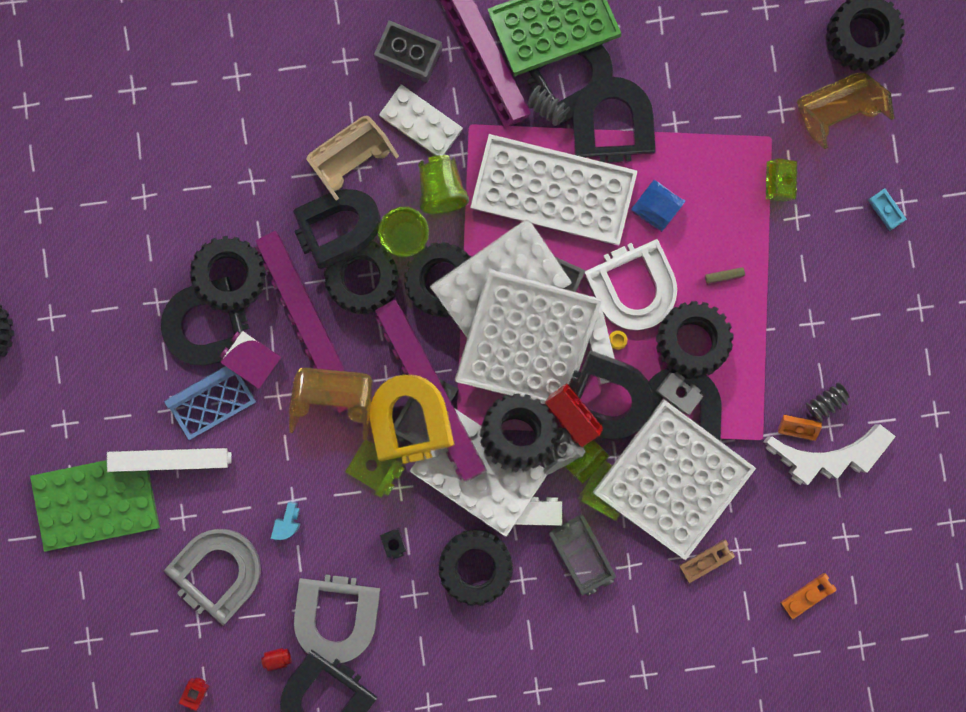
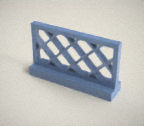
(198, 389)

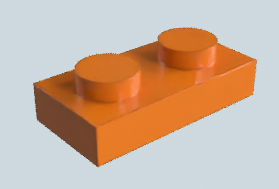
(799, 427)

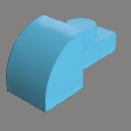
(286, 527)

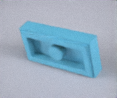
(887, 209)

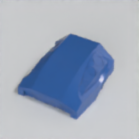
(657, 205)

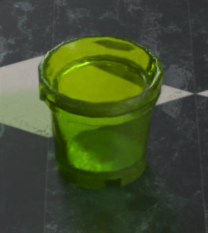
(441, 186)
(403, 232)

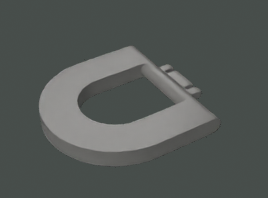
(238, 593)
(306, 610)

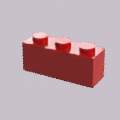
(574, 415)

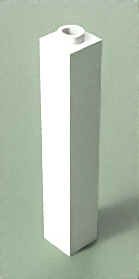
(168, 459)

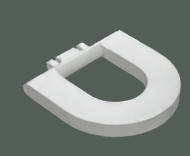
(661, 274)

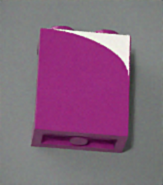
(249, 358)

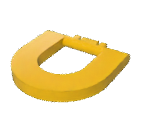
(434, 412)

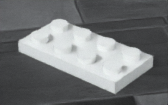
(420, 121)

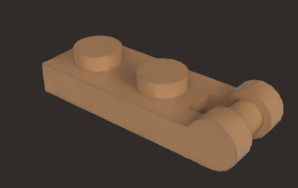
(706, 561)

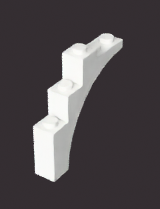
(861, 455)

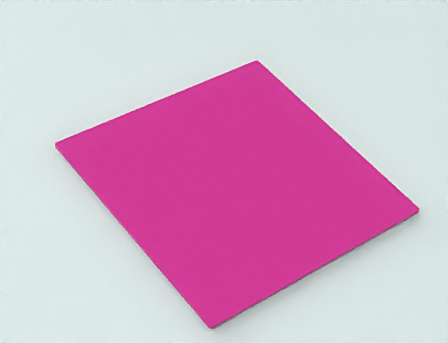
(713, 232)

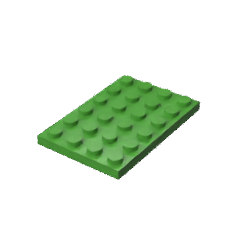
(550, 30)
(92, 504)

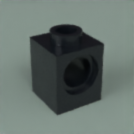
(394, 534)

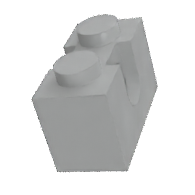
(668, 391)

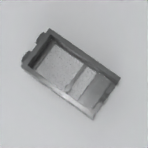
(411, 421)
(582, 555)

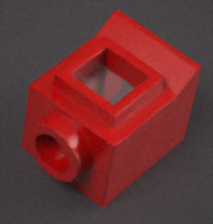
(194, 693)

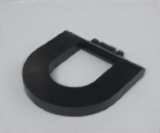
(601, 68)
(642, 119)
(348, 244)
(173, 332)
(625, 376)
(709, 404)
(309, 670)

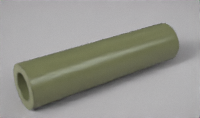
(725, 275)

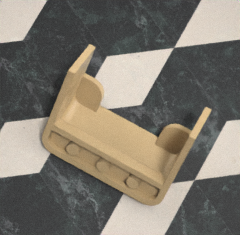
(347, 151)

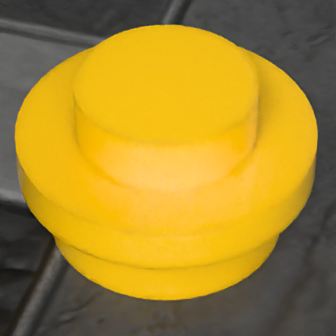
(618, 340)

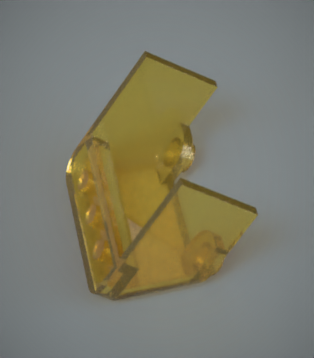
(842, 100)
(331, 389)

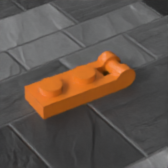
(807, 596)

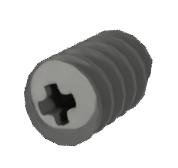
(547, 107)
(828, 401)

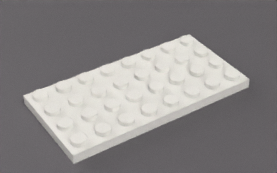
(554, 189)

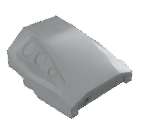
(563, 452)

